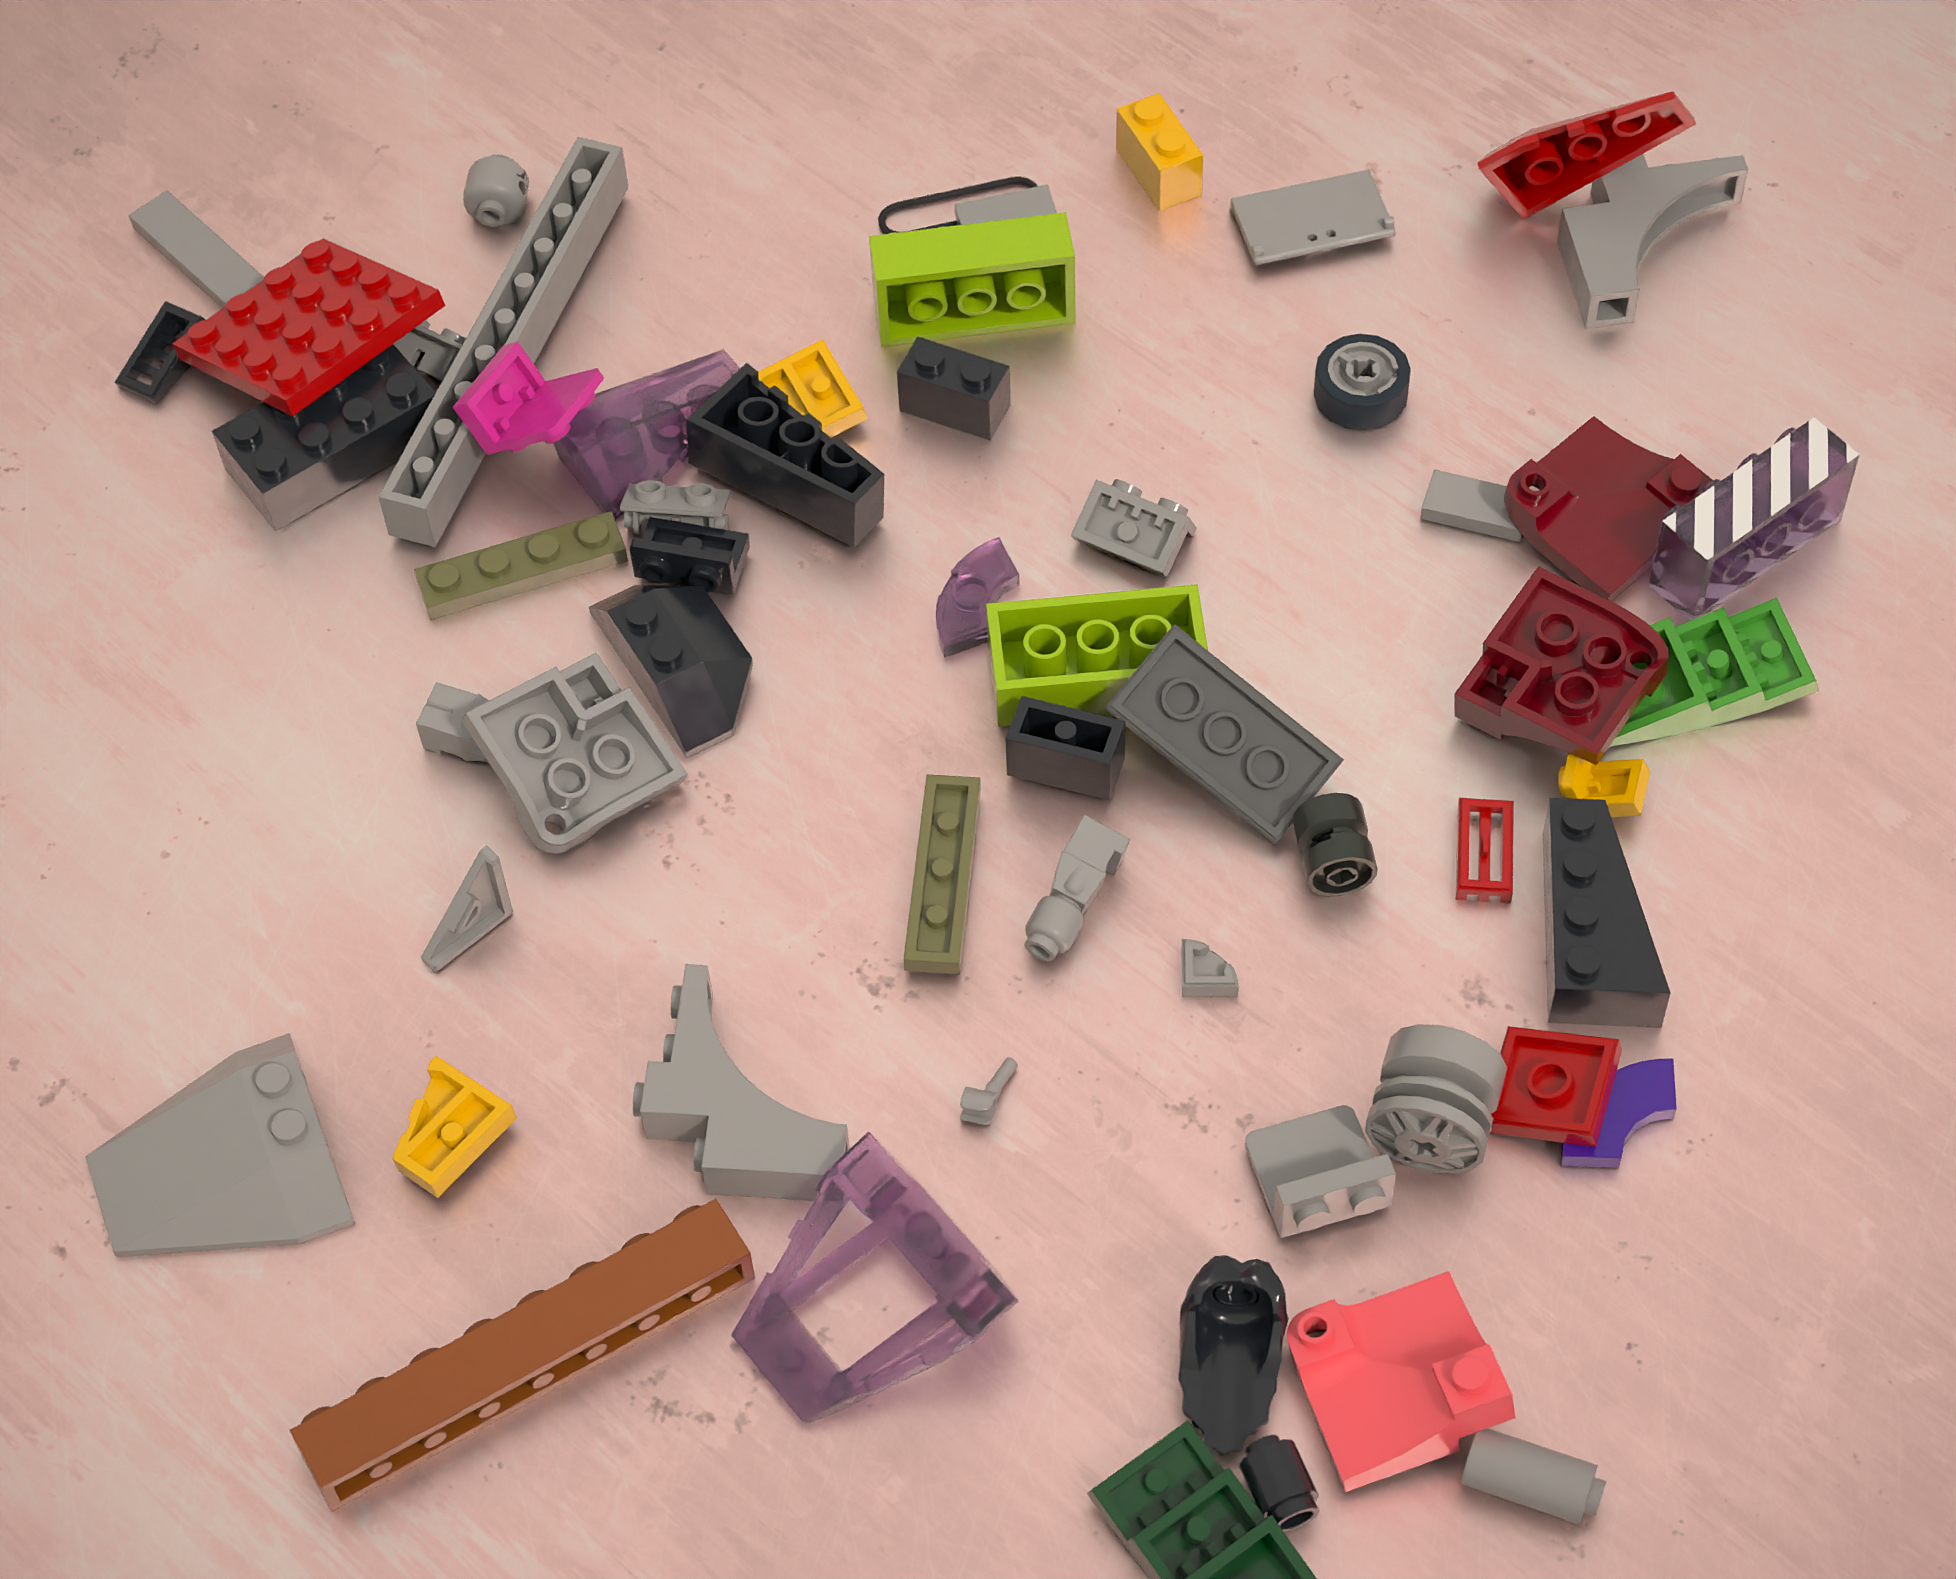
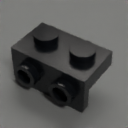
(689, 555)

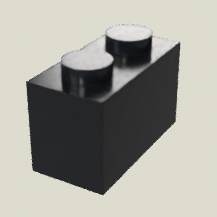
(954, 388)
(1065, 748)

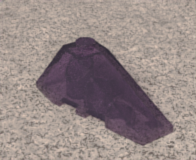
(639, 428)

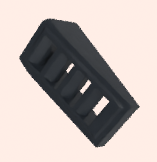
(160, 334)

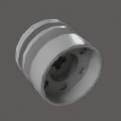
(1436, 1098)

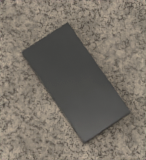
(1224, 734)

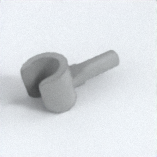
(979, 1104)

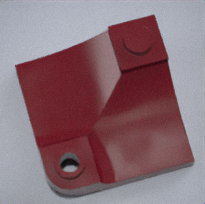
(1599, 505)
(1562, 669)

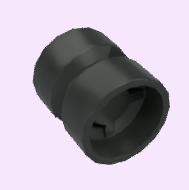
(1334, 844)

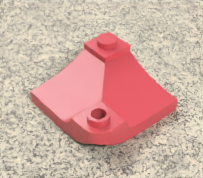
(1397, 1378)

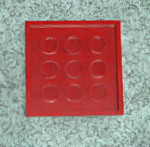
(308, 325)

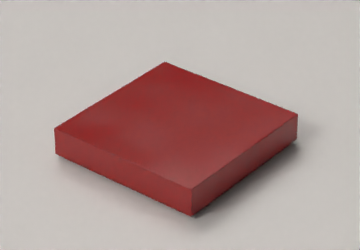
(1555, 1085)

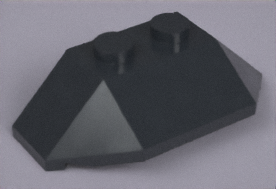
(680, 659)

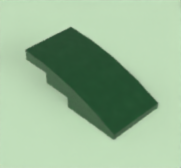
(1192, 1517)

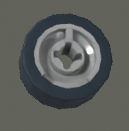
(1362, 381)

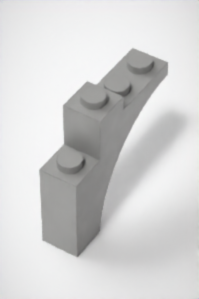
(1629, 215)
(740, 1134)

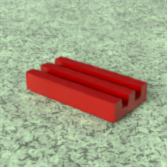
(1483, 886)

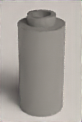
(1533, 1476)

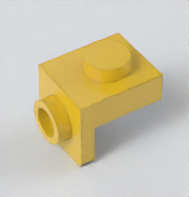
(1617, 781)

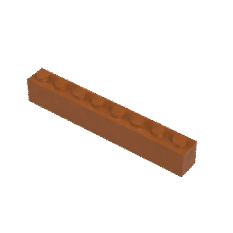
(522, 1353)

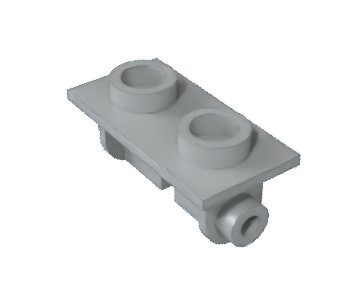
(437, 348)
(692, 504)

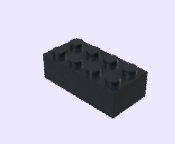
(330, 445)

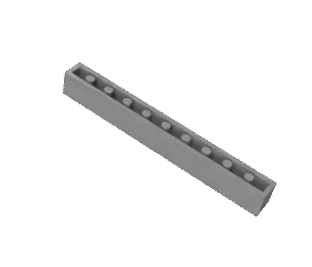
(522, 309)

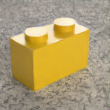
(1159, 151)

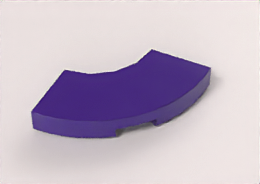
(1638, 1097)

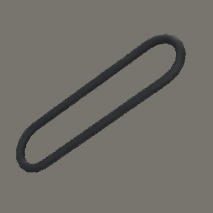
(947, 194)

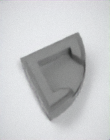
(1206, 972)

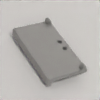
(1285, 219)

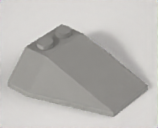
(223, 1163)

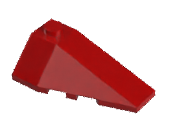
(1576, 151)

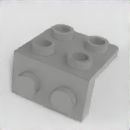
(1319, 1170)

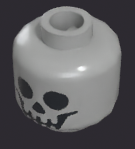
(496, 188)

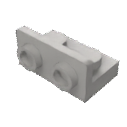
(1133, 527)

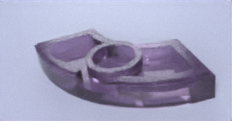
(973, 583)

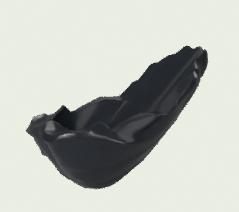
(1231, 1349)

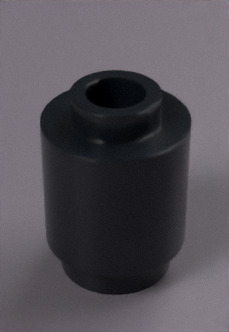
(1280, 1482)

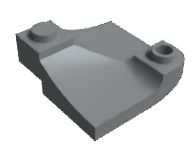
(573, 752)

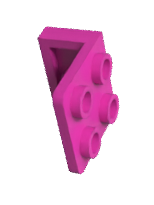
(516, 406)

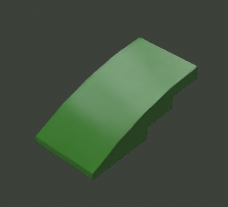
(1721, 672)

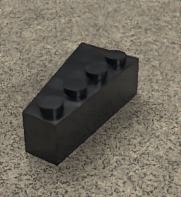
(784, 458)
(1596, 933)

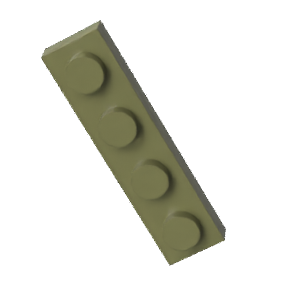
(521, 565)
(942, 874)

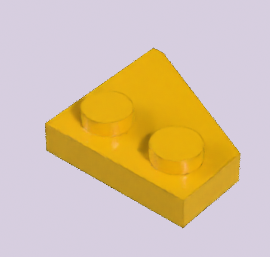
(817, 387)
(449, 1128)

